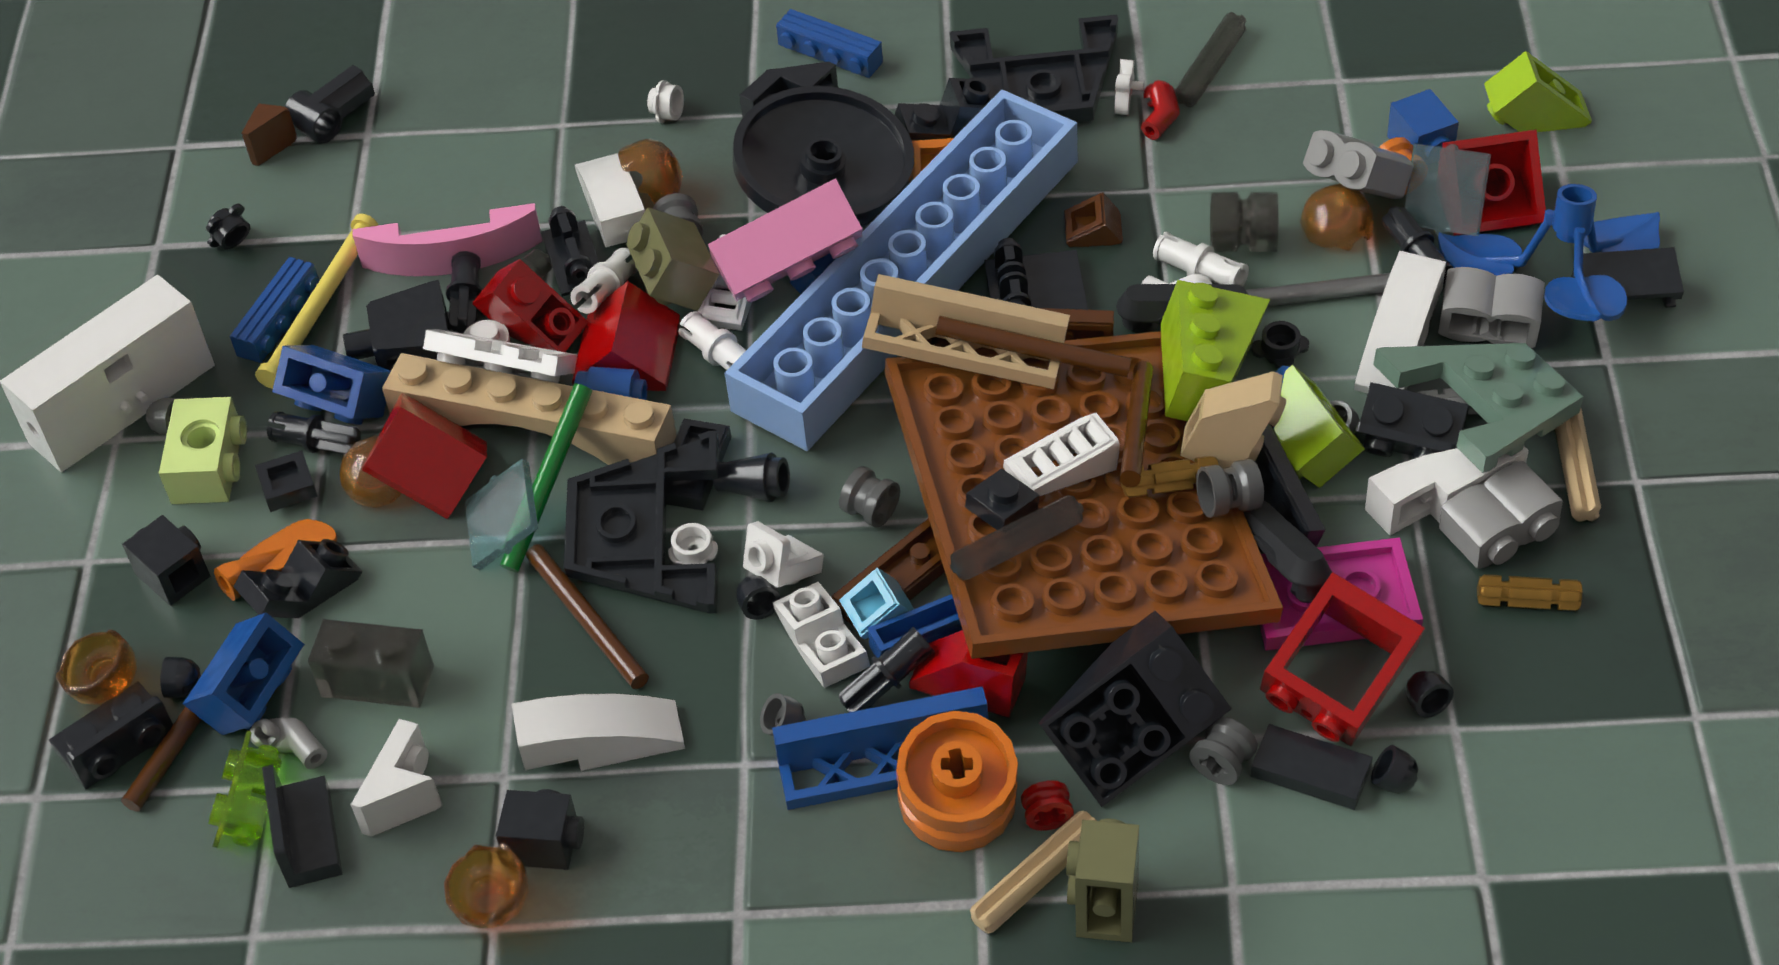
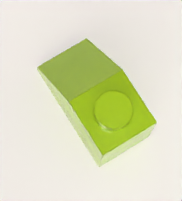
(1535, 97)
(1313, 430)

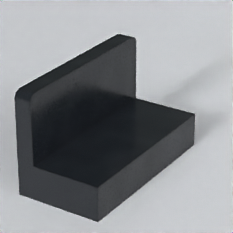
(302, 828)

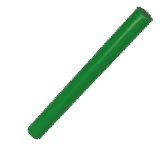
(551, 466)

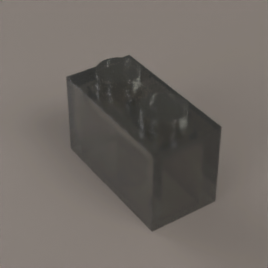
(371, 663)

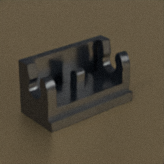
(1640, 272)

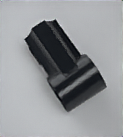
(323, 112)

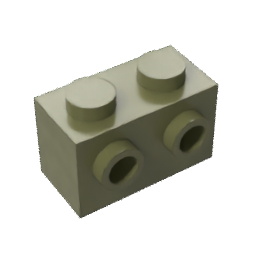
(672, 259)
(1104, 879)

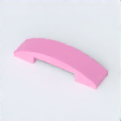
(431, 252)

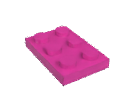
(1370, 565)

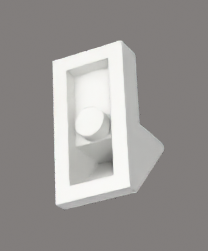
(395, 784)

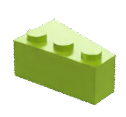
(1204, 341)

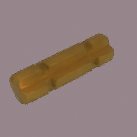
(1169, 476)
(1529, 592)

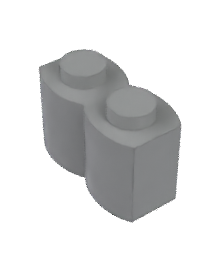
(1358, 164)
(1491, 307)
(1500, 515)

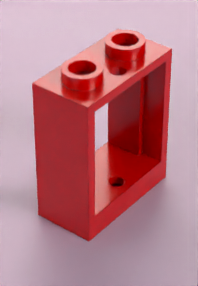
(1365, 617)

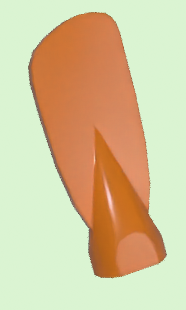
(271, 553)

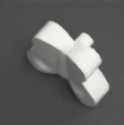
(1124, 86)

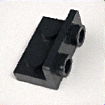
(1408, 422)
(112, 735)

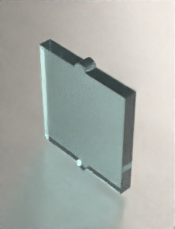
(1447, 188)
(501, 514)

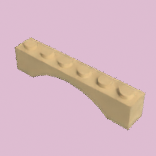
(610, 428)

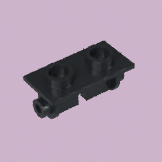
(569, 249)

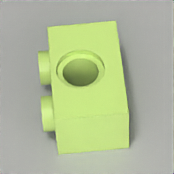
(202, 450)

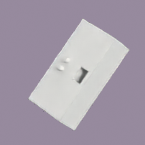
(108, 373)

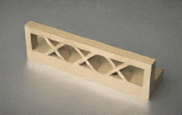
(916, 310)

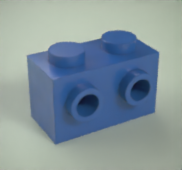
(331, 382)
(244, 674)

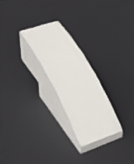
(610, 197)
(1402, 312)
(1424, 485)
(595, 729)

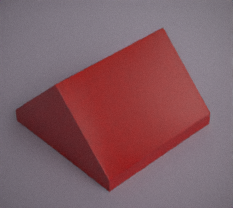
(1514, 179)
(631, 333)
(425, 456)

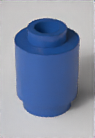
(614, 381)

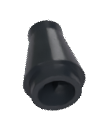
(755, 477)

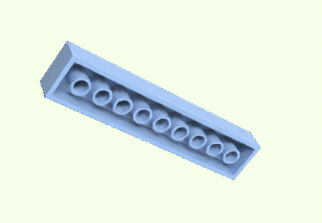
(931, 234)

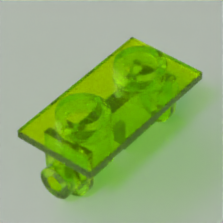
(238, 812)

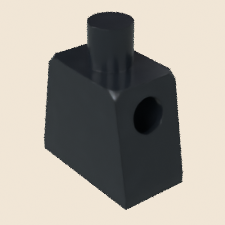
(399, 325)

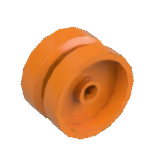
(957, 781)

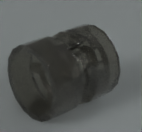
(1244, 221)

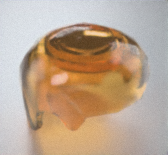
(657, 166)
(1337, 217)
(359, 485)
(97, 667)
(486, 886)

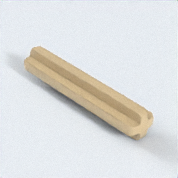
(1578, 469)
(1027, 877)

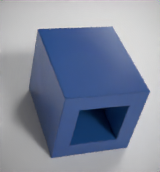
(1422, 120)

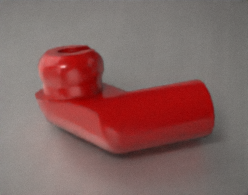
(1165, 109)

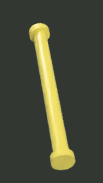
(317, 300)

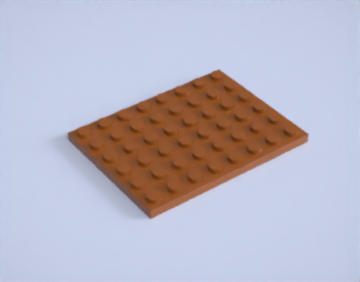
(1124, 553)

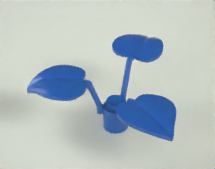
(1573, 221)

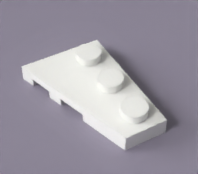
(500, 355)

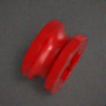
(1047, 805)

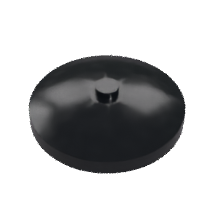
(819, 135)

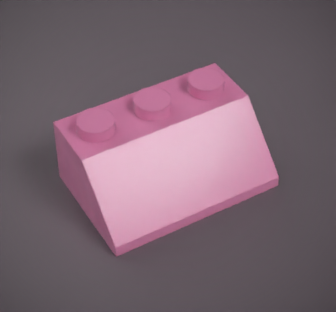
(786, 242)

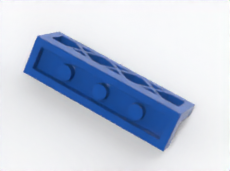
(858, 736)

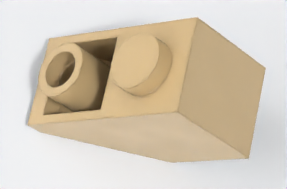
(1232, 419)

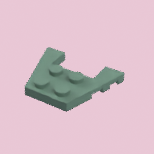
(1500, 381)

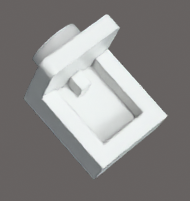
(779, 557)

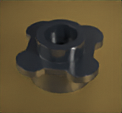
(227, 227)
(1280, 343)

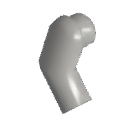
(289, 736)

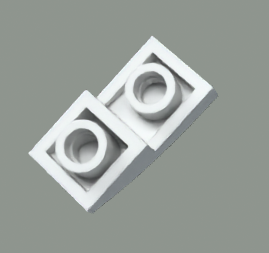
(820, 634)

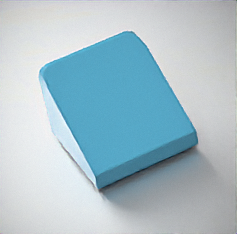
(875, 601)

